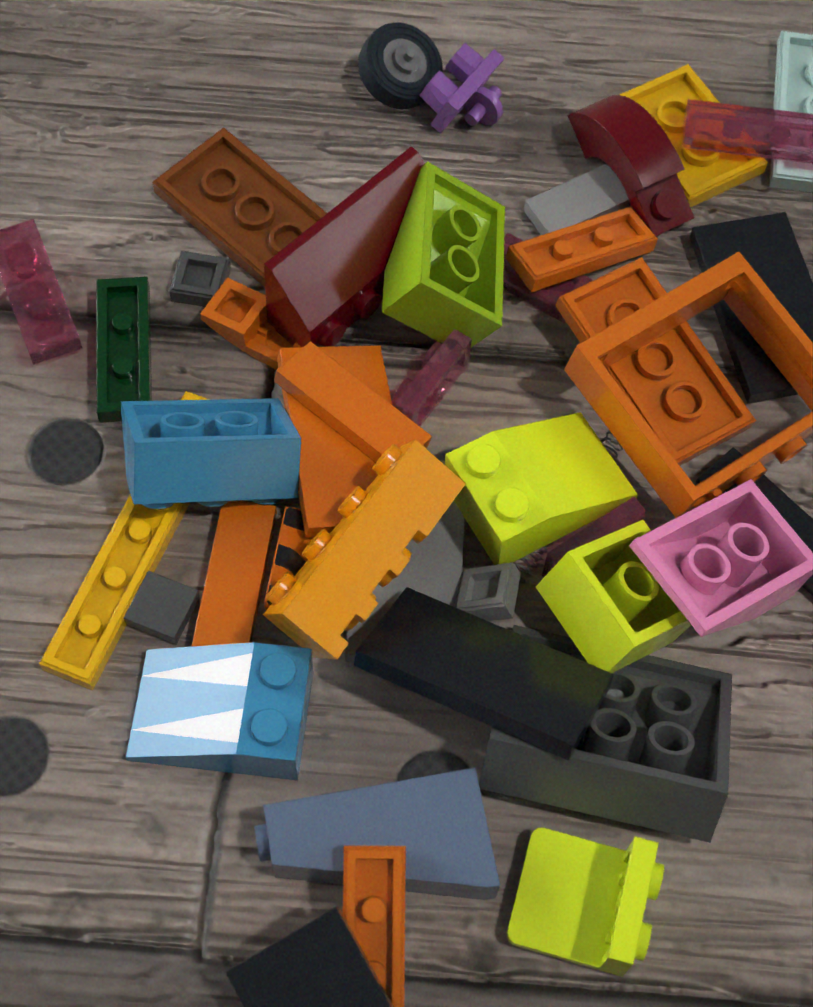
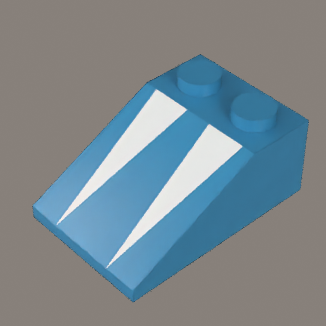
(224, 708)

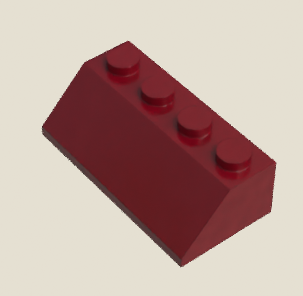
(340, 262)

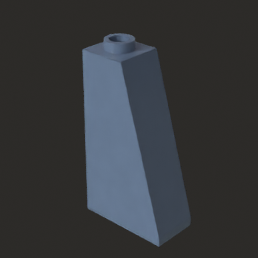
(432, 815)

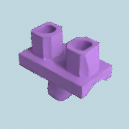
(449, 99)

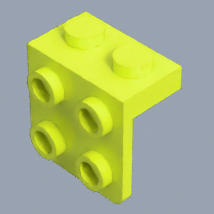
(585, 900)

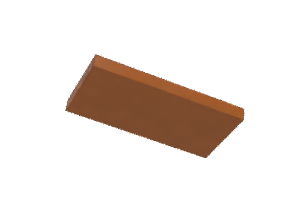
(237, 201)

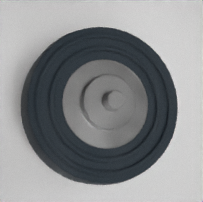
(398, 64)

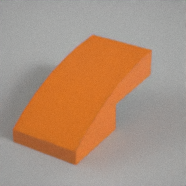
(241, 319)

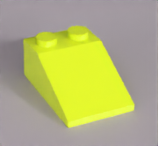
(535, 484)

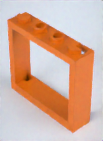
(768, 324)

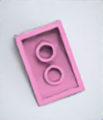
(727, 559)

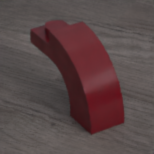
(639, 155)

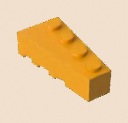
(363, 549)

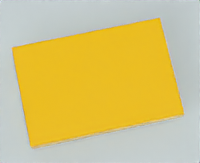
(704, 171)

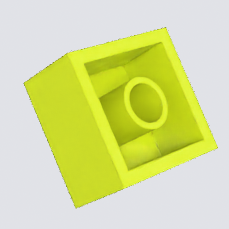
(611, 601)

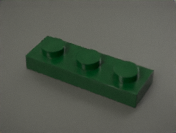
(122, 345)

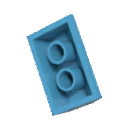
(210, 451)

